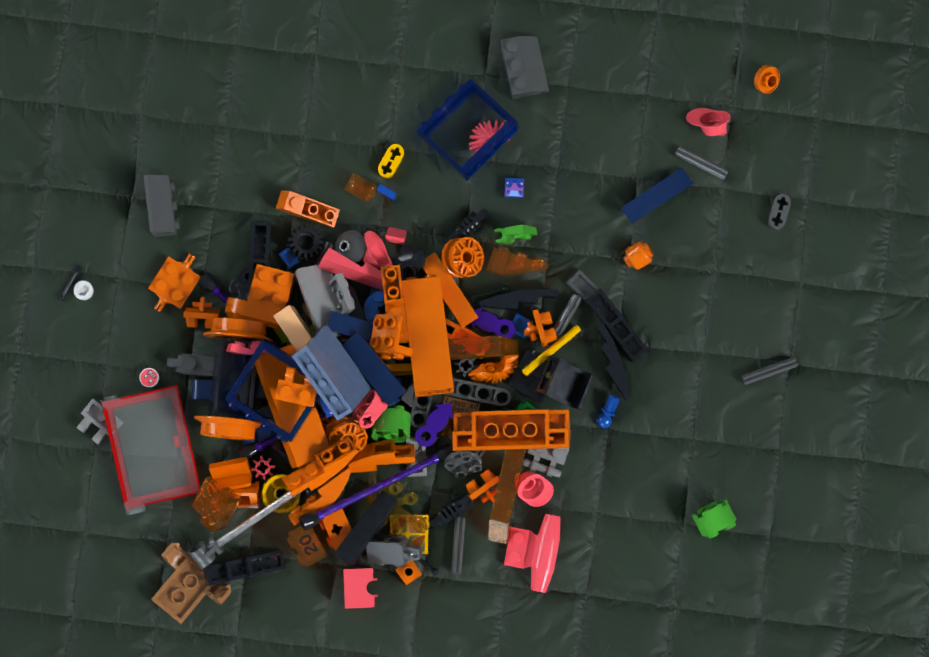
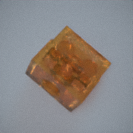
(215, 505)

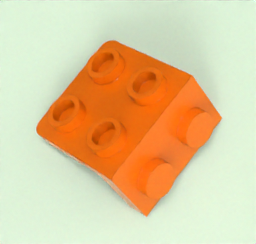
(386, 337)

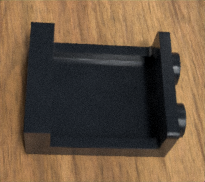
(564, 383)

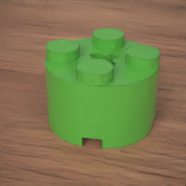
(392, 425)
(714, 518)

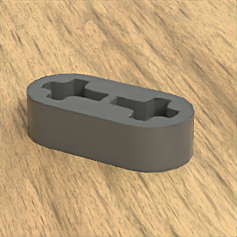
(783, 213)

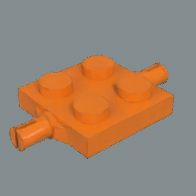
(174, 282)

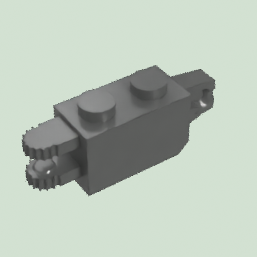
(193, 365)
(391, 550)

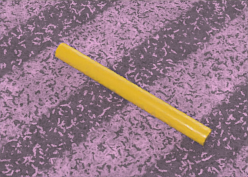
(551, 350)

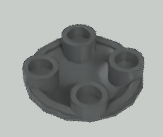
(463, 463)

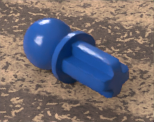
(604, 419)

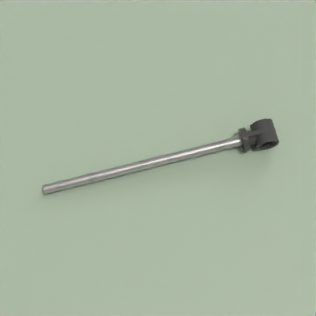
(204, 554)

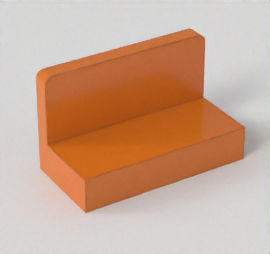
(232, 473)

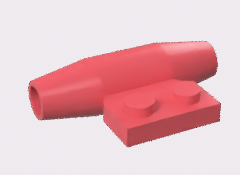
(535, 551)

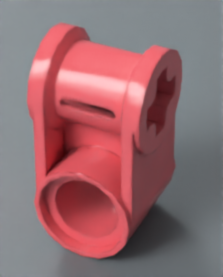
(370, 407)

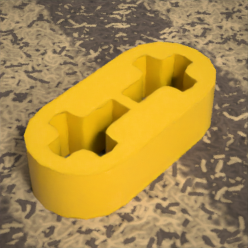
(387, 158)

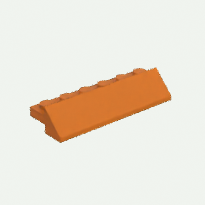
(511, 430)

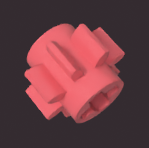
(267, 471)

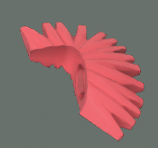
(483, 134)

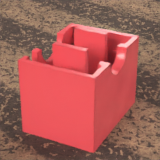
(356, 588)

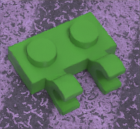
(520, 232)

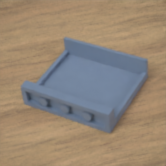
(332, 372)

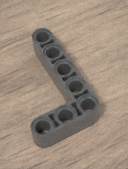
(471, 396)

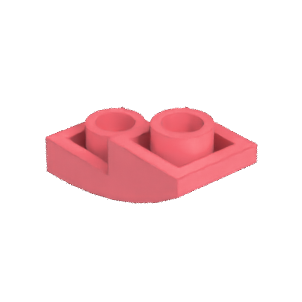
(239, 348)

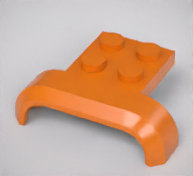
(266, 297)

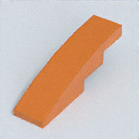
(451, 292)

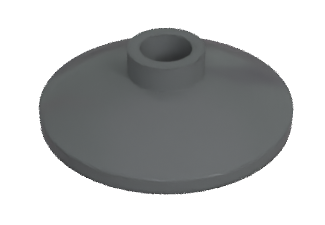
(355, 245)

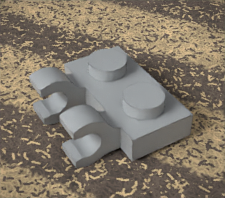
(94, 414)

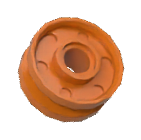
(462, 257)
(347, 427)

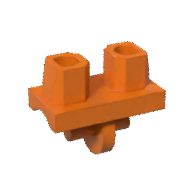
(200, 312)
(545, 335)
(475, 491)

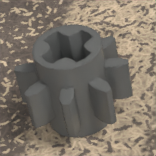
(469, 369)

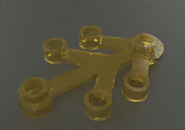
(424, 522)

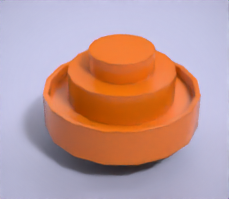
(767, 79)

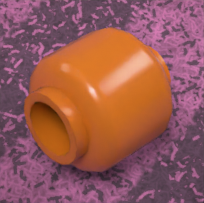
(638, 255)

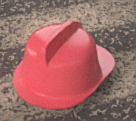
(711, 121)
(376, 251)
(534, 489)

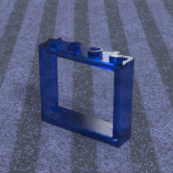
(489, 148)
(252, 414)

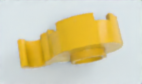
(269, 492)

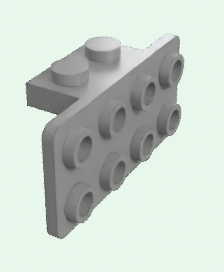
(324, 294)

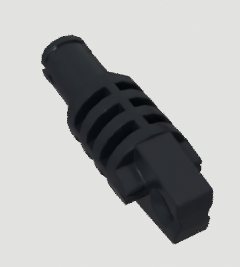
(467, 226)
(450, 511)

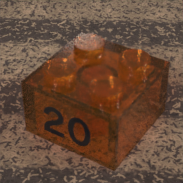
(307, 545)

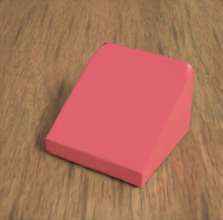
(395, 235)

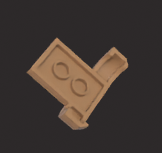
(185, 586)

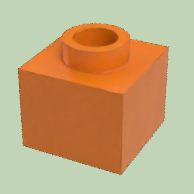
(408, 579)

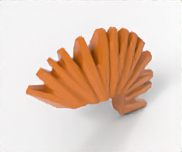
(495, 371)

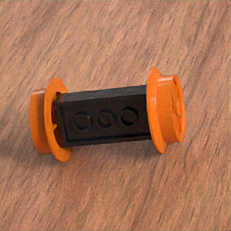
(222, 419)

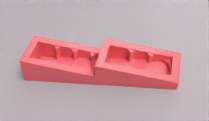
(337, 263)

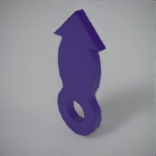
(491, 323)
(435, 423)

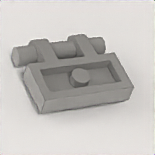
(555, 455)

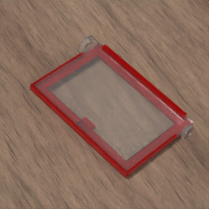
(150, 447)

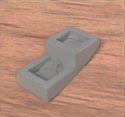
(420, 455)

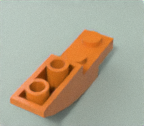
(394, 296)
(382, 454)
(325, 466)
(326, 497)

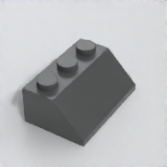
(524, 66)
(161, 205)

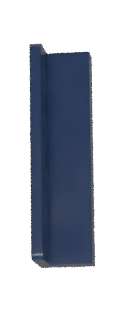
(374, 369)

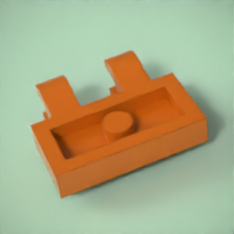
(295, 392)

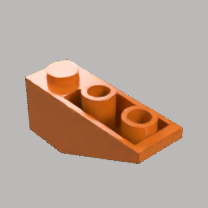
(307, 208)

